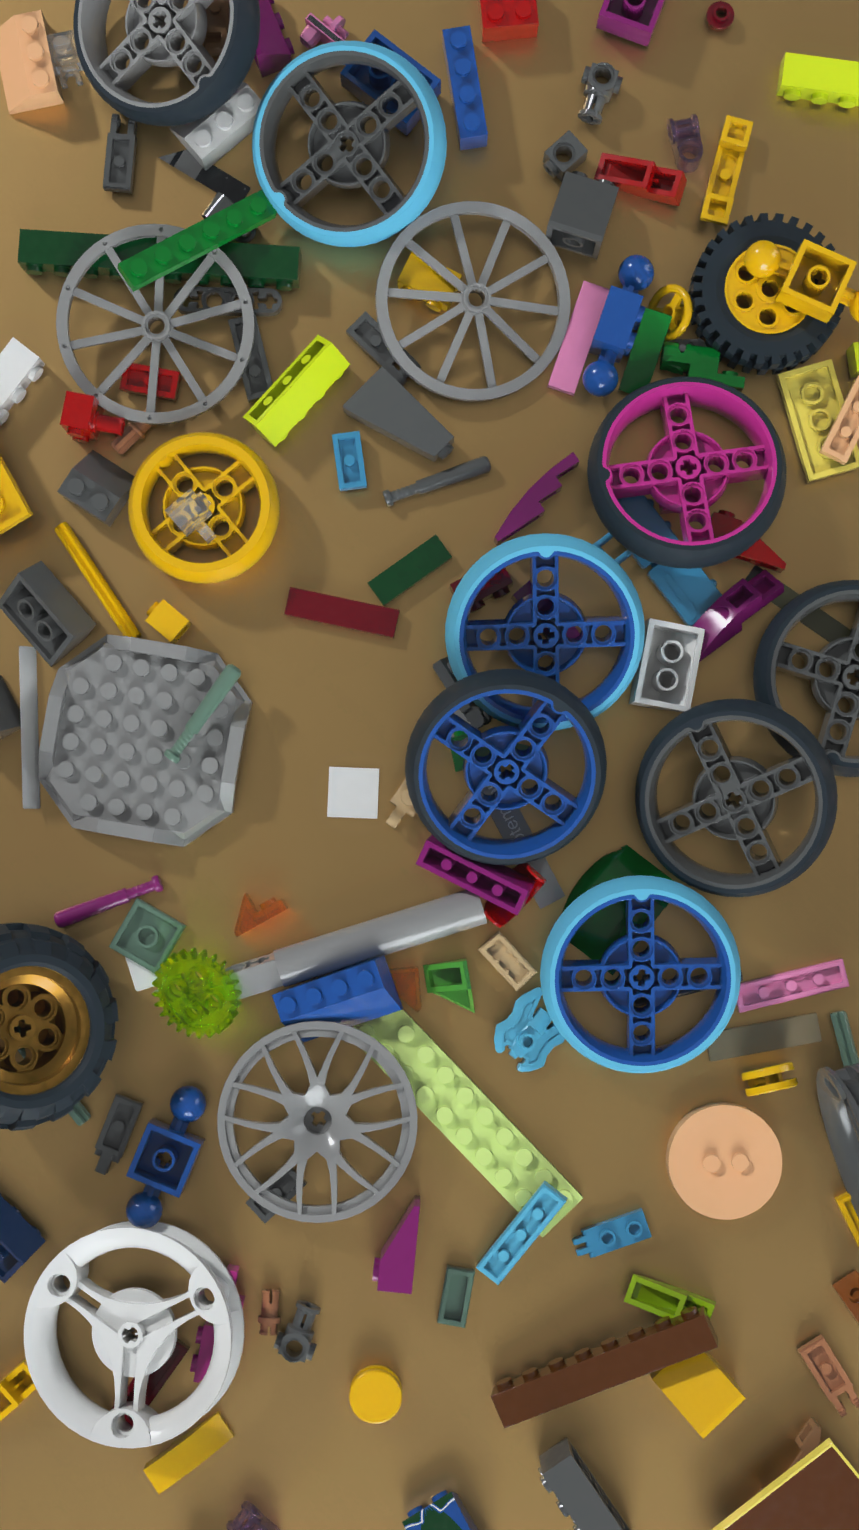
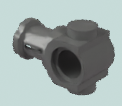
(597, 92)
(299, 1332)

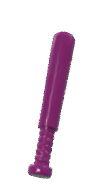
(98, 905)

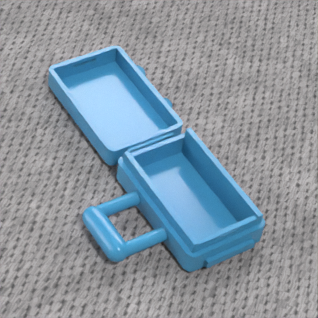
(685, 589)

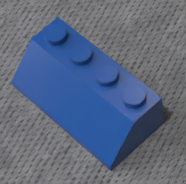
(341, 997)

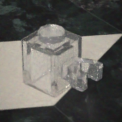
(65, 57)
(190, 513)

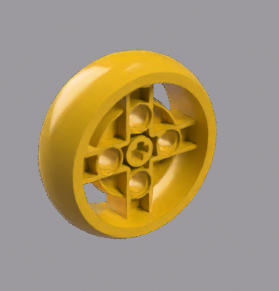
(243, 475)

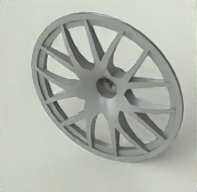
(319, 1137)

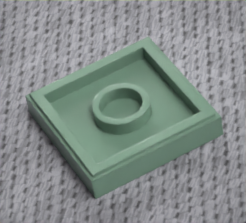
(147, 935)

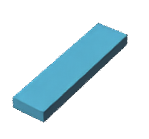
(521, 1232)

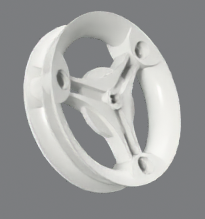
(119, 1347)

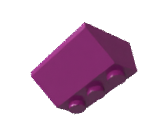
(272, 50)

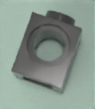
(568, 145)

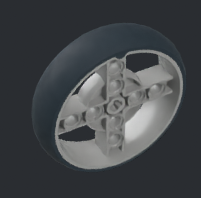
(166, 27)

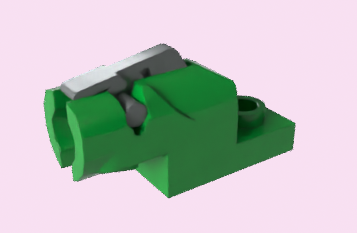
(696, 360)

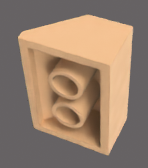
(26, 64)

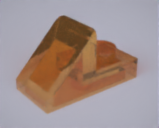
(250, 917)

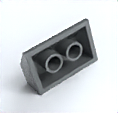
(45, 613)

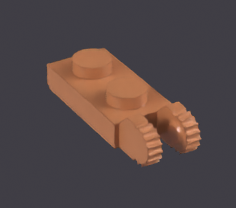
(828, 1372)

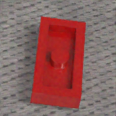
(136, 381)

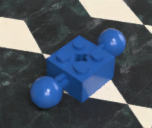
(614, 331)
(147, 1166)

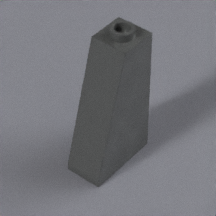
(397, 415)

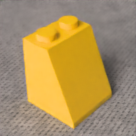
(700, 1391)

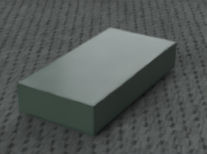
(456, 1296)

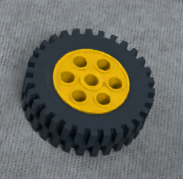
(739, 331)

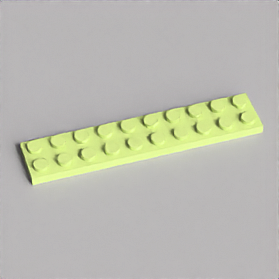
(469, 1116)

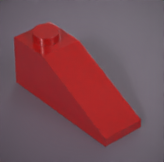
(758, 554)

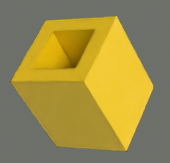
(167, 621)

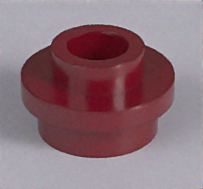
(716, 22)

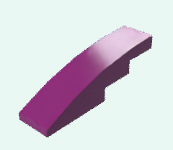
(530, 507)

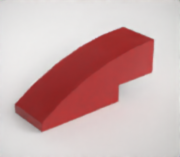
(642, 178)

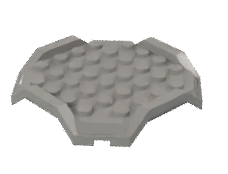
(108, 736)

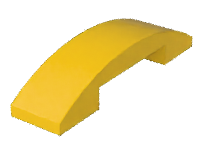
(726, 170)

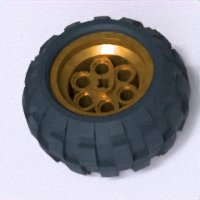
(76, 1014)

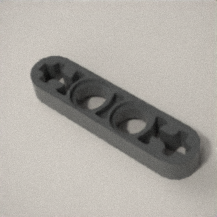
(228, 295)

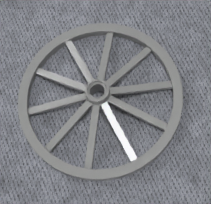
(549, 256)
(66, 346)

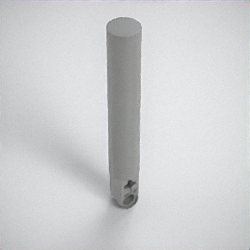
(359, 943)

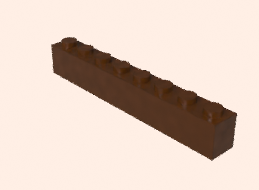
(604, 1366)

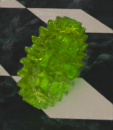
(196, 993)

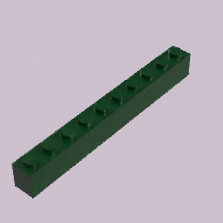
(257, 263)

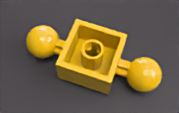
(798, 290)

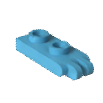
(613, 1234)

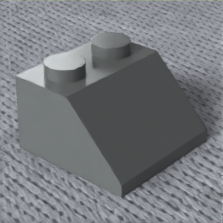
(97, 487)

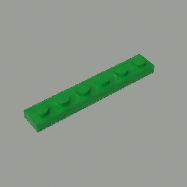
(196, 240)

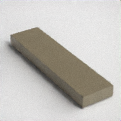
(765, 1037)

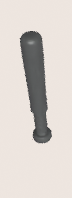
(447, 477)

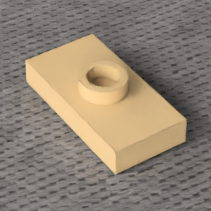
(507, 960)

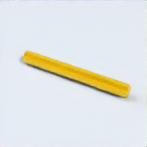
(96, 580)

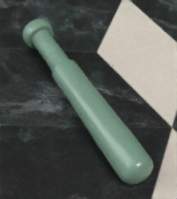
(208, 705)

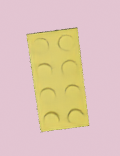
(812, 404)

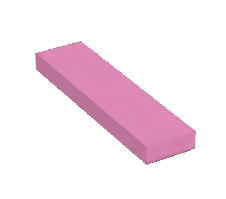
(578, 338)
(792, 985)

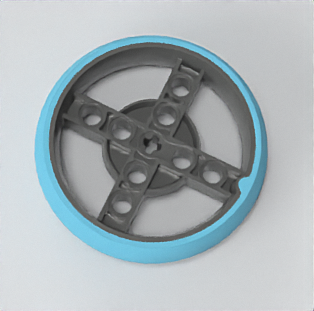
(299, 81)

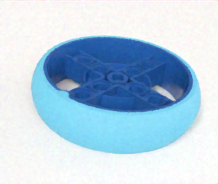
(543, 550)
(641, 1053)

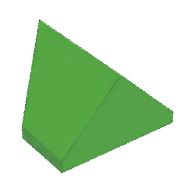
(450, 982)

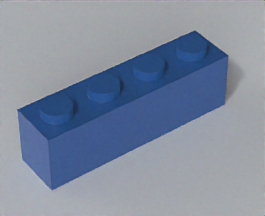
(464, 88)

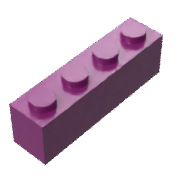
(492, 882)

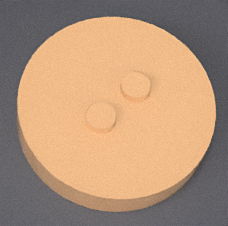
(724, 1160)

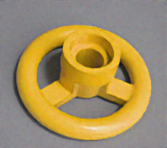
(680, 312)

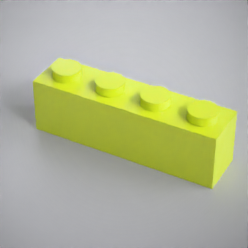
(819, 80)
(296, 390)

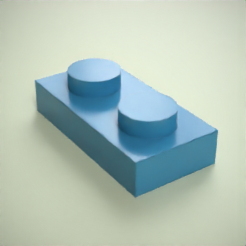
(349, 461)

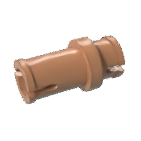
(269, 1312)

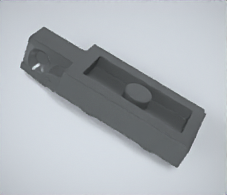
(116, 1131)

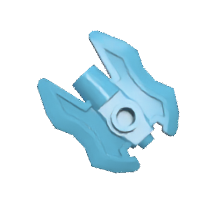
(527, 1033)

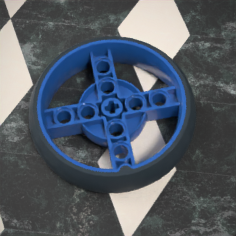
(459, 830)

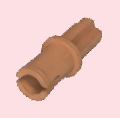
(130, 436)

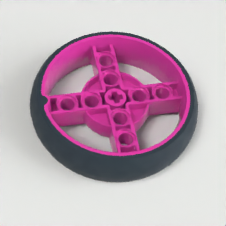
(674, 399)

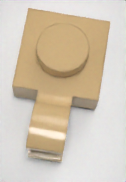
(403, 805)

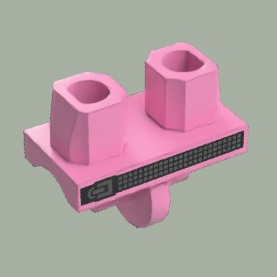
(325, 31)

